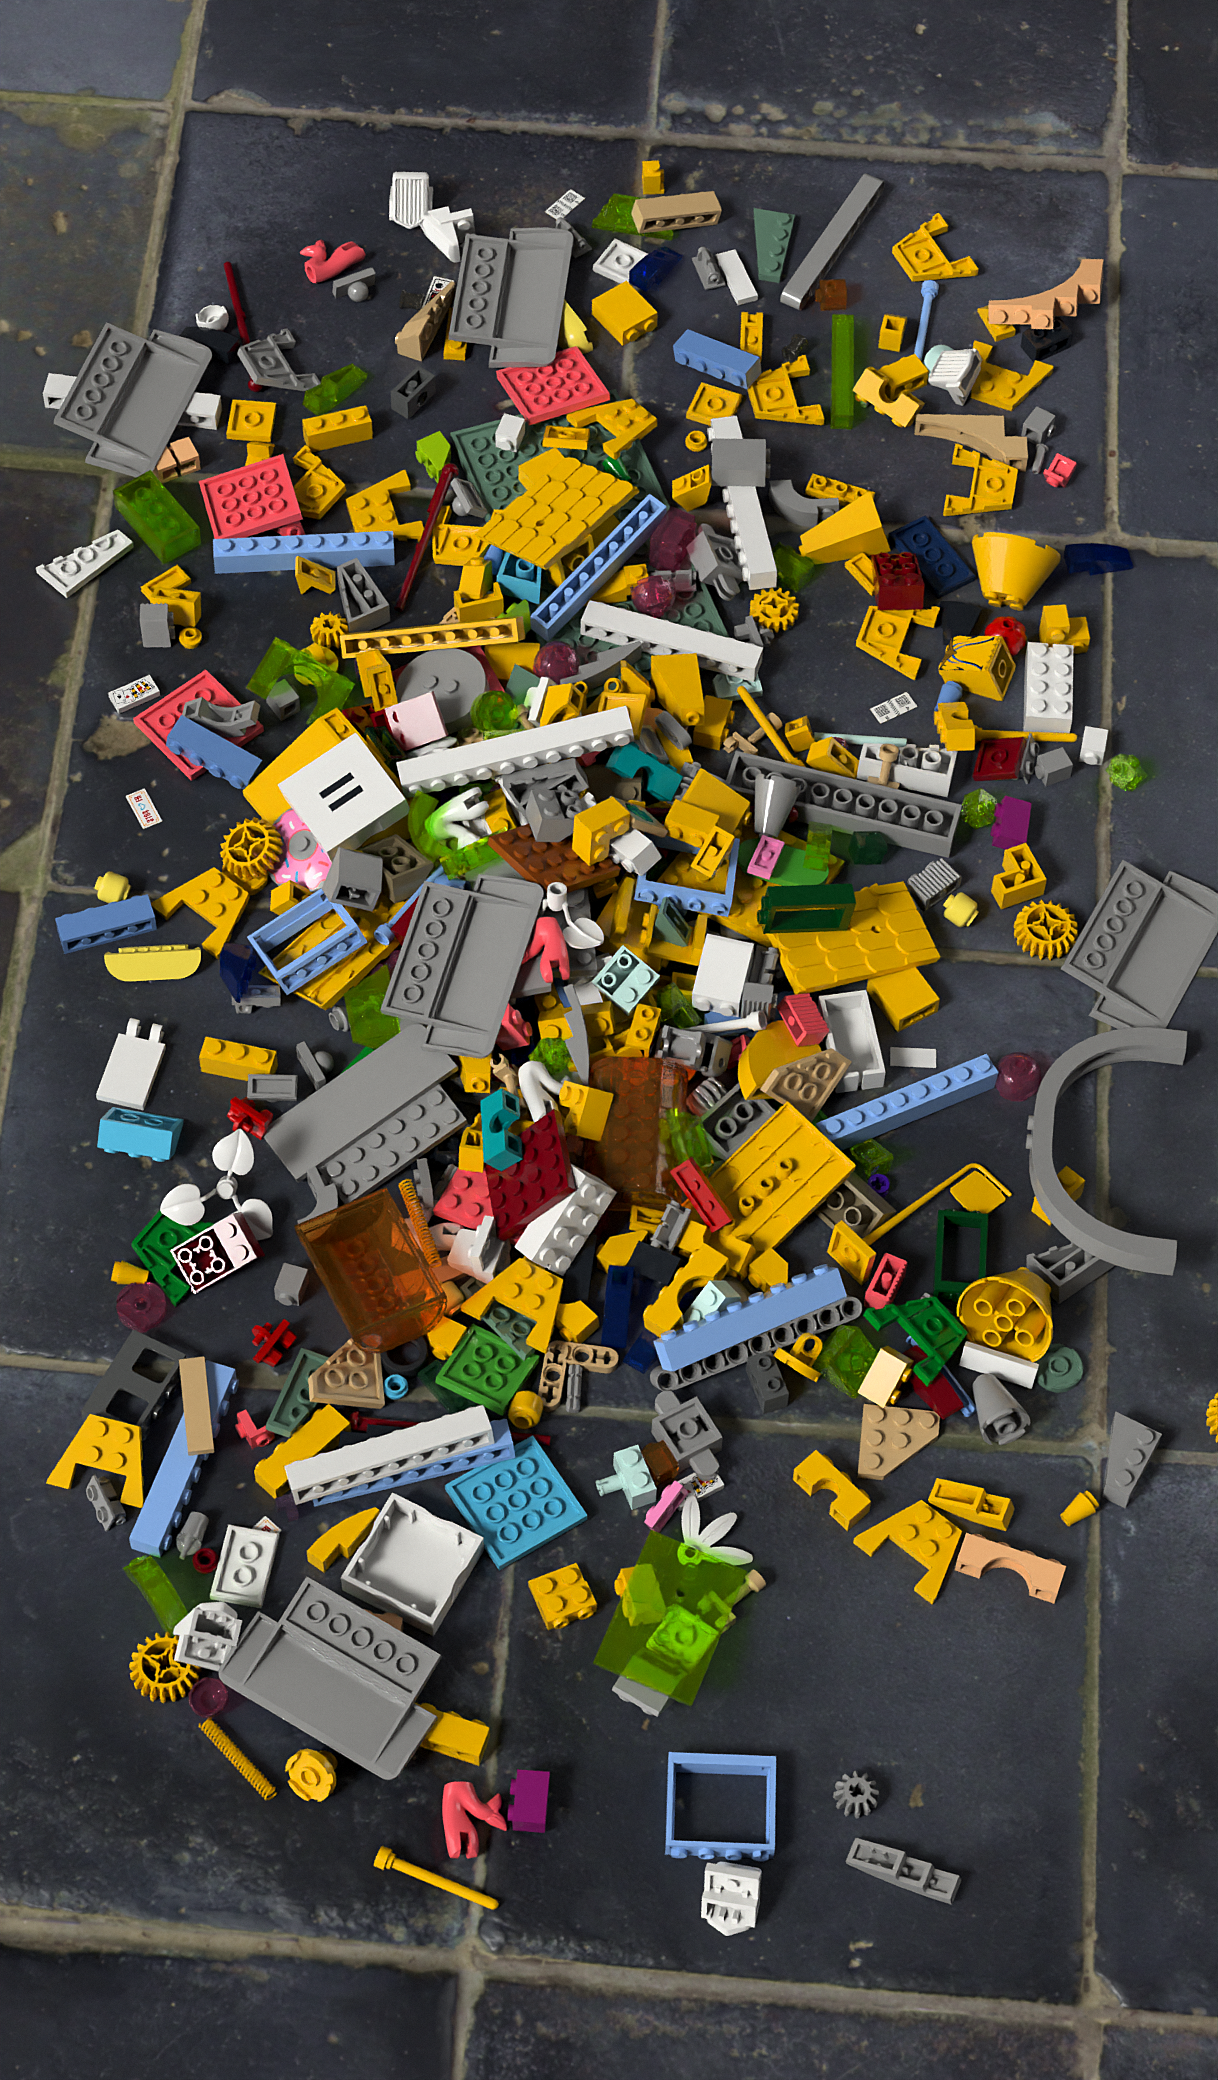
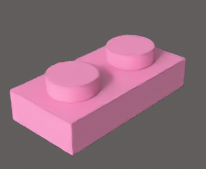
(765, 857)
(670, 1501)

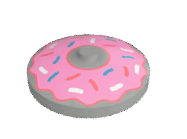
(301, 857)

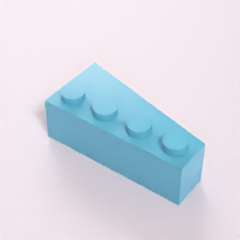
(519, 578)

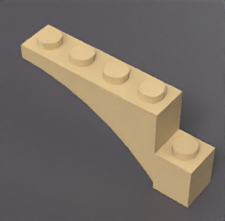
(978, 432)

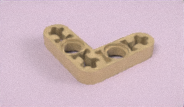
(566, 1358)

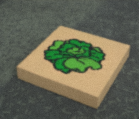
(643, 820)

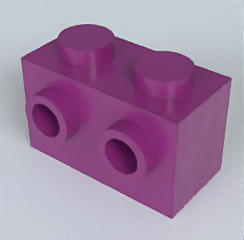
(1010, 823)
(530, 1801)

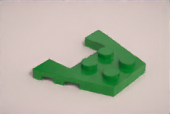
(154, 1248)
(929, 1327)

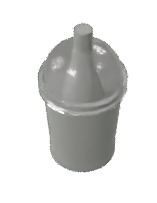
(192, 1534)

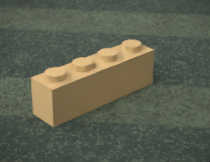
(676, 212)

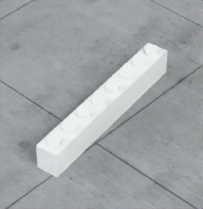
(201, 411)
(668, 638)
(389, 1454)

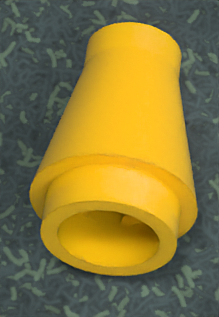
(127, 1273)
(1080, 1508)

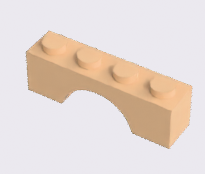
(982, 1555)

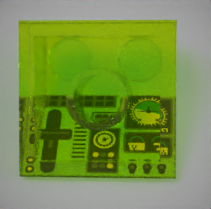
(846, 1359)

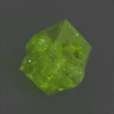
(1126, 772)
(978, 808)
(552, 1054)

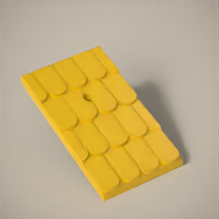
(557, 512)
(880, 940)
(335, 981)
(775, 1181)

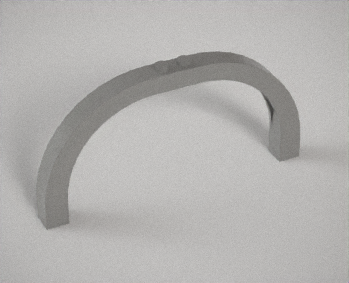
(1082, 1229)

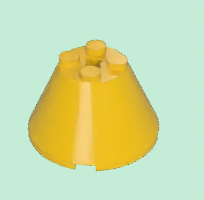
(1011, 567)
(1009, 1314)

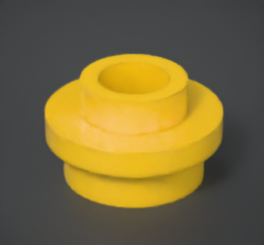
(696, 441)
(190, 642)

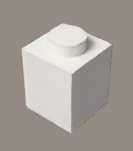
(510, 432)
(1093, 745)

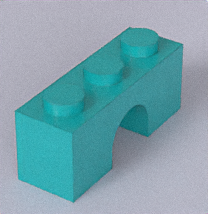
(661, 779)
(500, 1146)

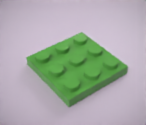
(486, 1370)

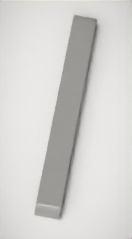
(832, 241)
(768, 1342)

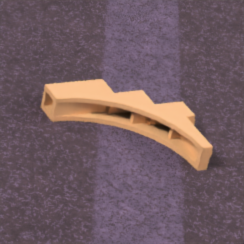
(1063, 300)

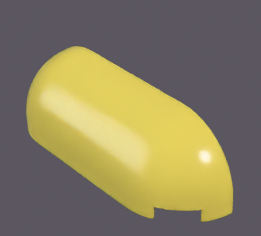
(572, 331)
(153, 962)

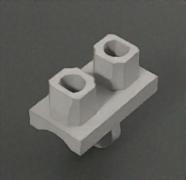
(749, 631)

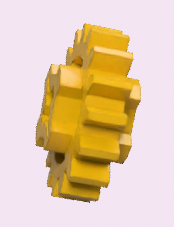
(774, 609)

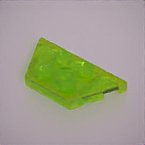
(617, 217)
(363, 1011)
(690, 1139)

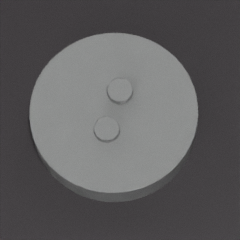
(452, 676)

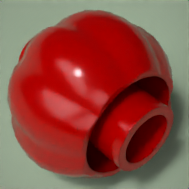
(1011, 631)

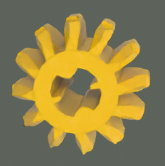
(328, 629)

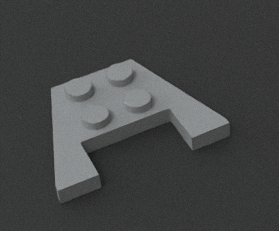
(268, 365)

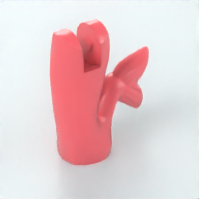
(343, 257)
(555, 953)
(457, 1826)

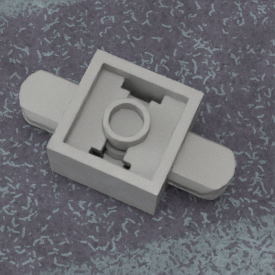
(716, 561)
(688, 1434)

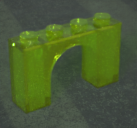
(285, 659)

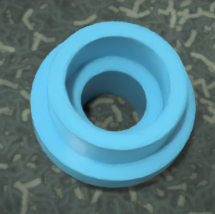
(395, 1380)

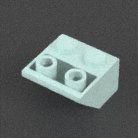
(625, 980)

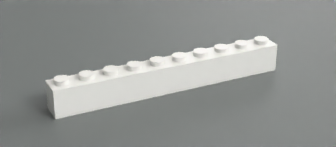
(746, 518)
(516, 751)

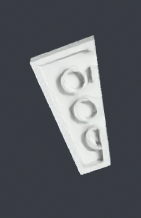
(85, 563)

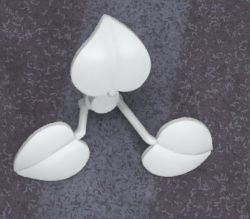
(583, 932)
(230, 1154)

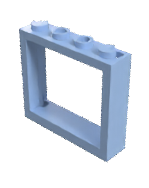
(686, 897)
(319, 957)
(721, 1765)

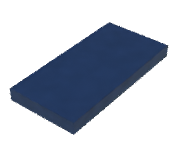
(938, 562)

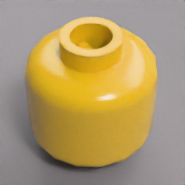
(525, 1409)

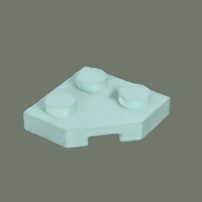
(726, 687)

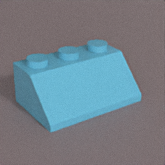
(139, 1134)

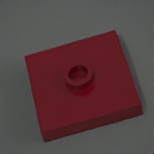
(999, 759)

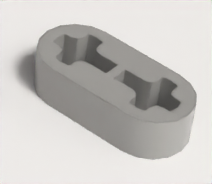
(673, 730)

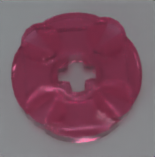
(141, 1319)

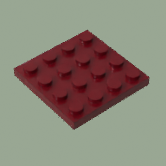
(534, 1182)

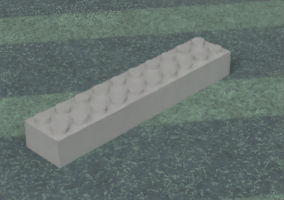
(856, 805)

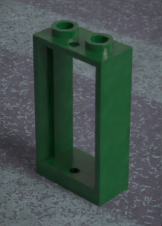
(835, 896)
(947, 1290)

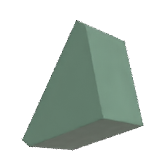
(671, 925)

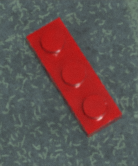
(701, 1194)

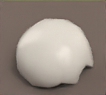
(213, 317)

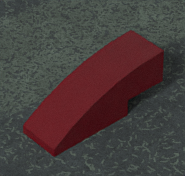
(939, 1393)

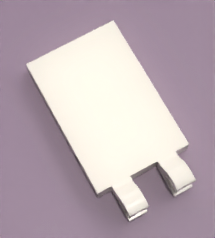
(132, 1067)

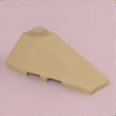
(421, 329)

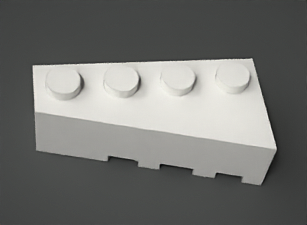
(915, 769)
(630, 849)

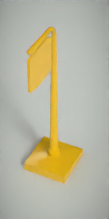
(972, 1192)

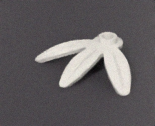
(710, 1534)

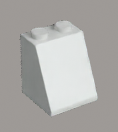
(722, 975)

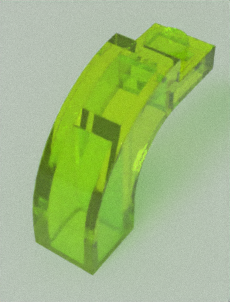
(419, 826)
(157, 1590)

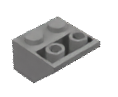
(552, 813)
(354, 879)
(649, 1701)

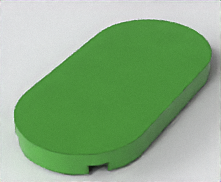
(789, 868)

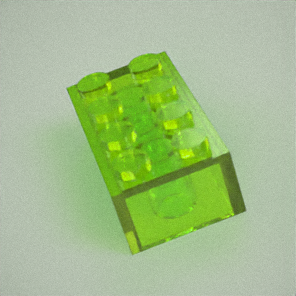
(157, 517)

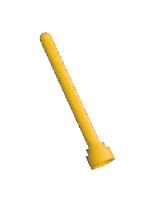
(767, 727)
(1038, 736)
(388, 1860)

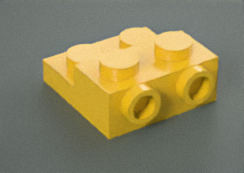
(563, 1596)

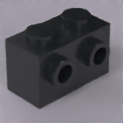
(1046, 342)
(654, 1265)

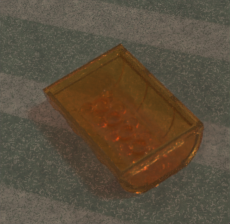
(636, 1140)
(374, 1272)

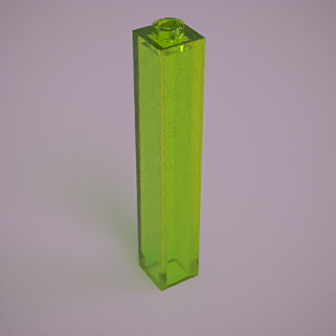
(842, 372)

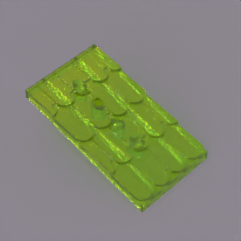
(667, 1637)

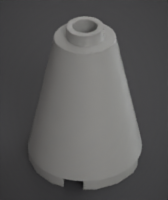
(773, 804)
(998, 1412)

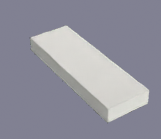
(736, 277)
(999, 1364)

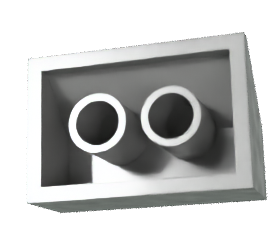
(733, 1122)

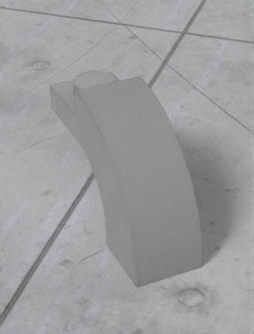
(798, 508)
(222, 720)
(325, 1194)

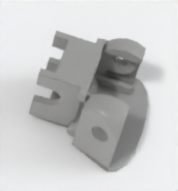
(688, 1048)

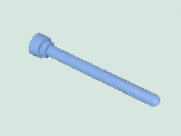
(929, 291)
(383, 933)

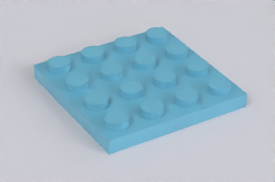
(516, 1503)

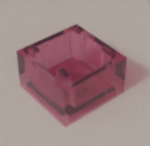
(671, 539)

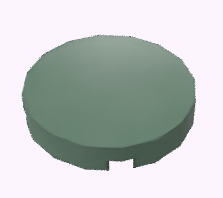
(1059, 1369)

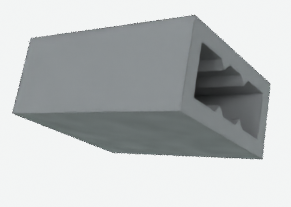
(740, 462)

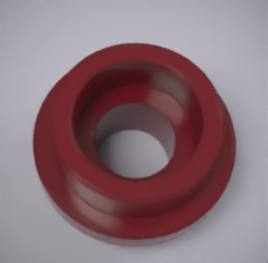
(205, 1553)

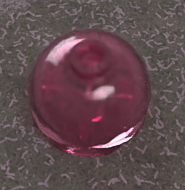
(653, 595)
(556, 661)
(1018, 1076)

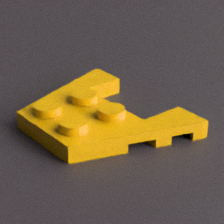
(924, 259)
(1002, 386)
(774, 398)
(623, 419)
(991, 485)
(318, 487)
(373, 510)
(455, 542)
(885, 633)
(214, 899)
(527, 1291)
(108, 1447)
(923, 1536)

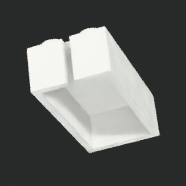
(1048, 688)
(854, 1037)
(563, 1229)

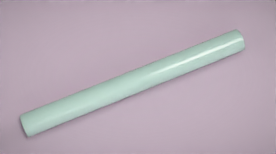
(860, 739)

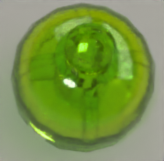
(493, 711)

